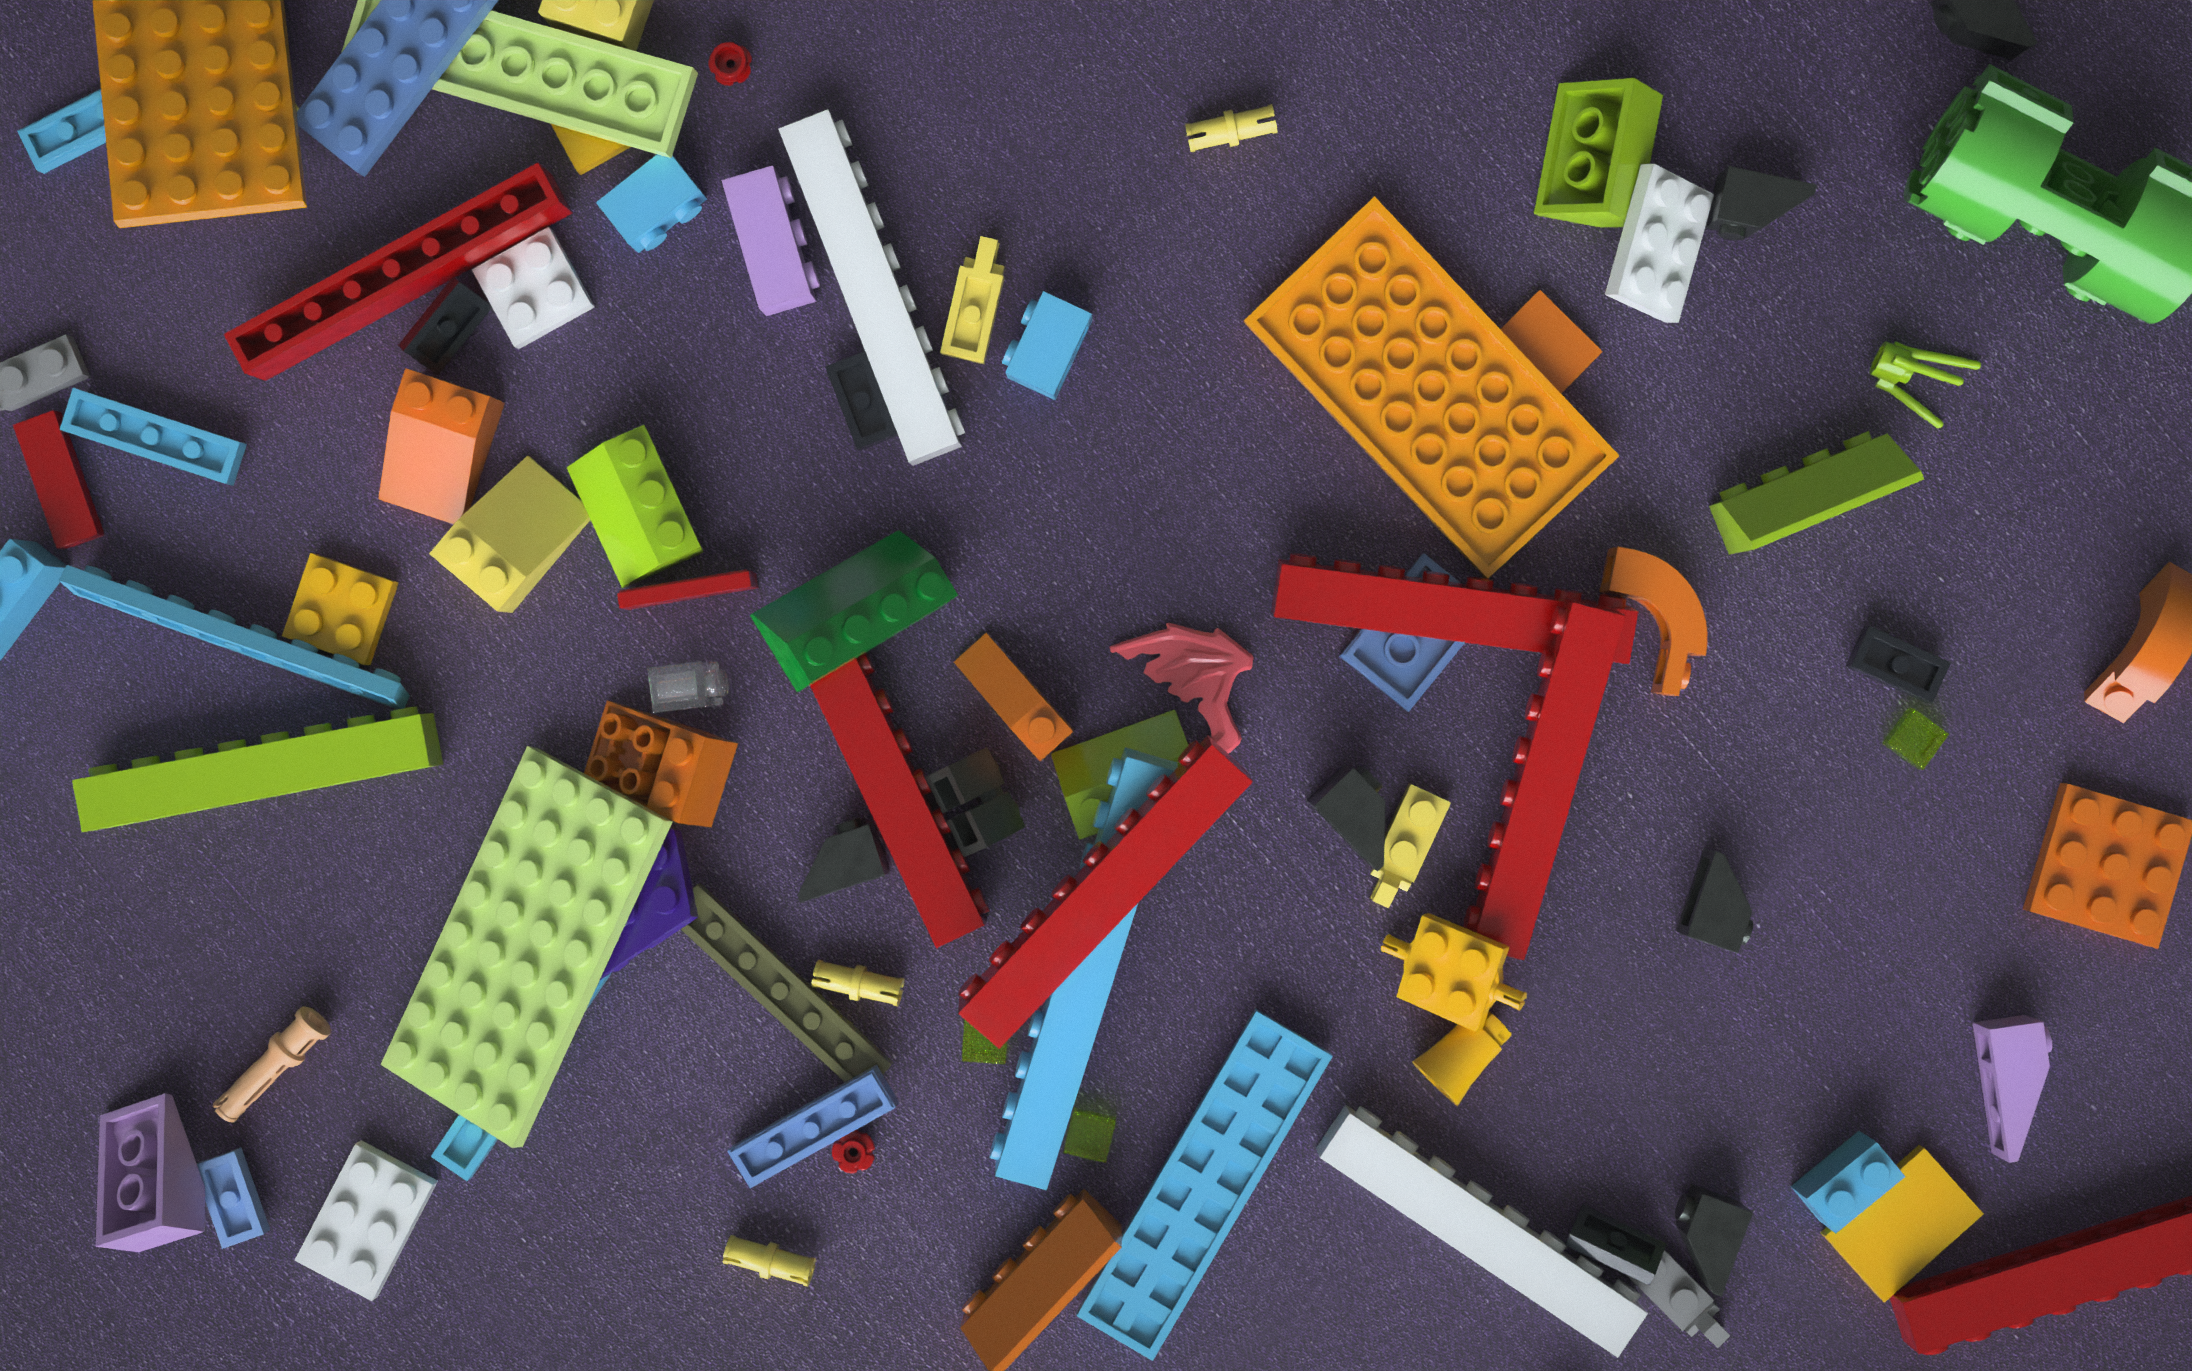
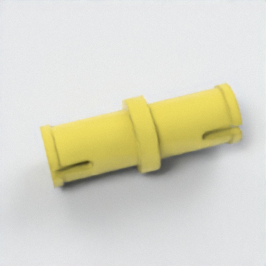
(1231, 128)
(857, 982)
(769, 1260)

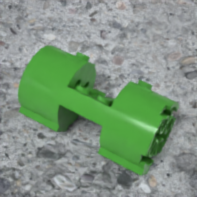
(2003, 161)

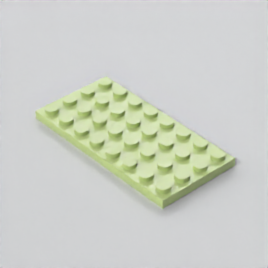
(525, 945)

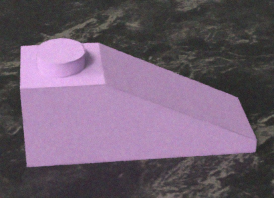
(2012, 1075)

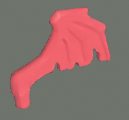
(1197, 667)

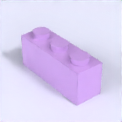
(771, 240)

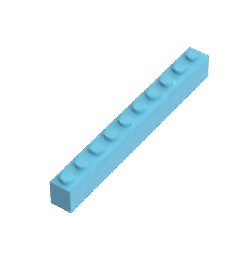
(1071, 1014)

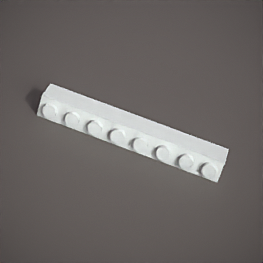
(870, 287)
(1482, 1230)

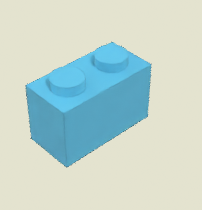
(652, 202)
(1047, 345)
(1848, 1181)

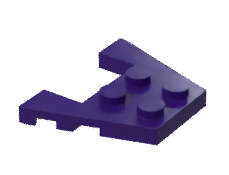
(661, 907)

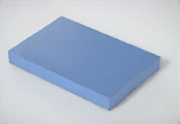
(1399, 662)

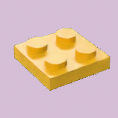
(340, 608)

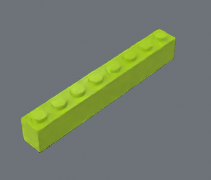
(257, 771)

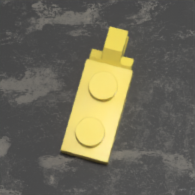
(974, 304)
(1408, 842)

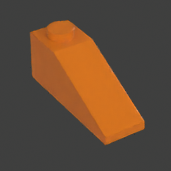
(1013, 697)

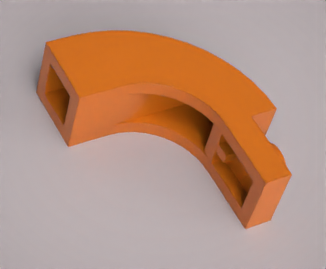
(1671, 603)
(2153, 652)

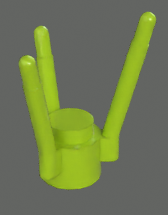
(1898, 363)

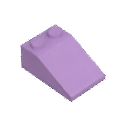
(147, 1178)

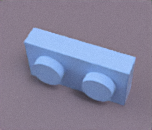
(232, 1198)

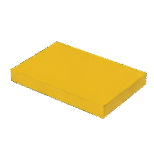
(1905, 1225)

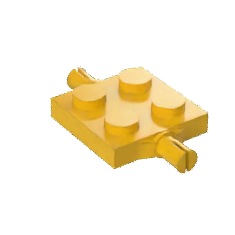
(1453, 972)

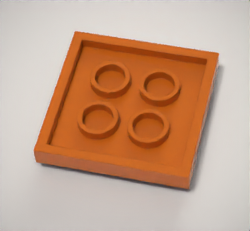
(2109, 865)

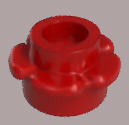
(726, 52)
(864, 1146)

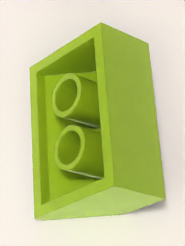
(1596, 150)
(634, 507)
(1086, 765)

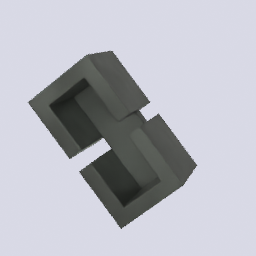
(986, 822)

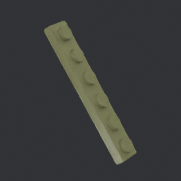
(781, 989)

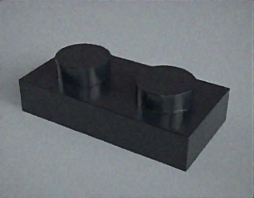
(445, 326)
(861, 401)
(1898, 664)
(1616, 1244)

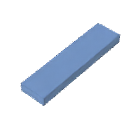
(813, 1126)

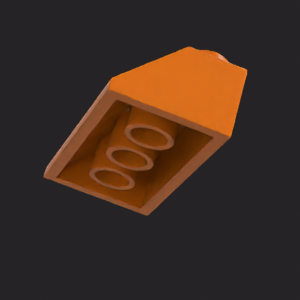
(1040, 1280)

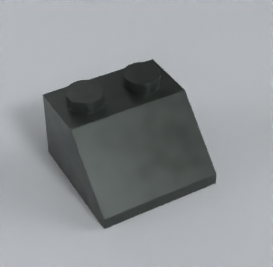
(1354, 811)

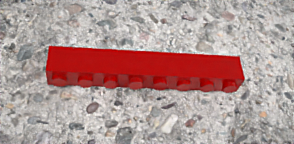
(398, 273)
(1428, 605)
(1545, 773)
(900, 801)
(1102, 891)
(2046, 1278)

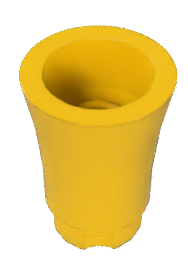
(1461, 1057)

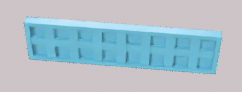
(1204, 1184)

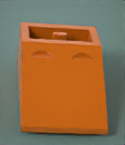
(661, 763)

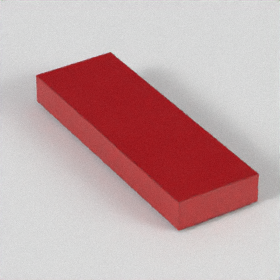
(58, 480)
(687, 589)

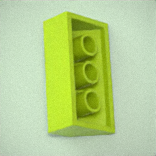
(1812, 493)

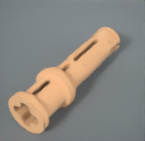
(283, 1051)

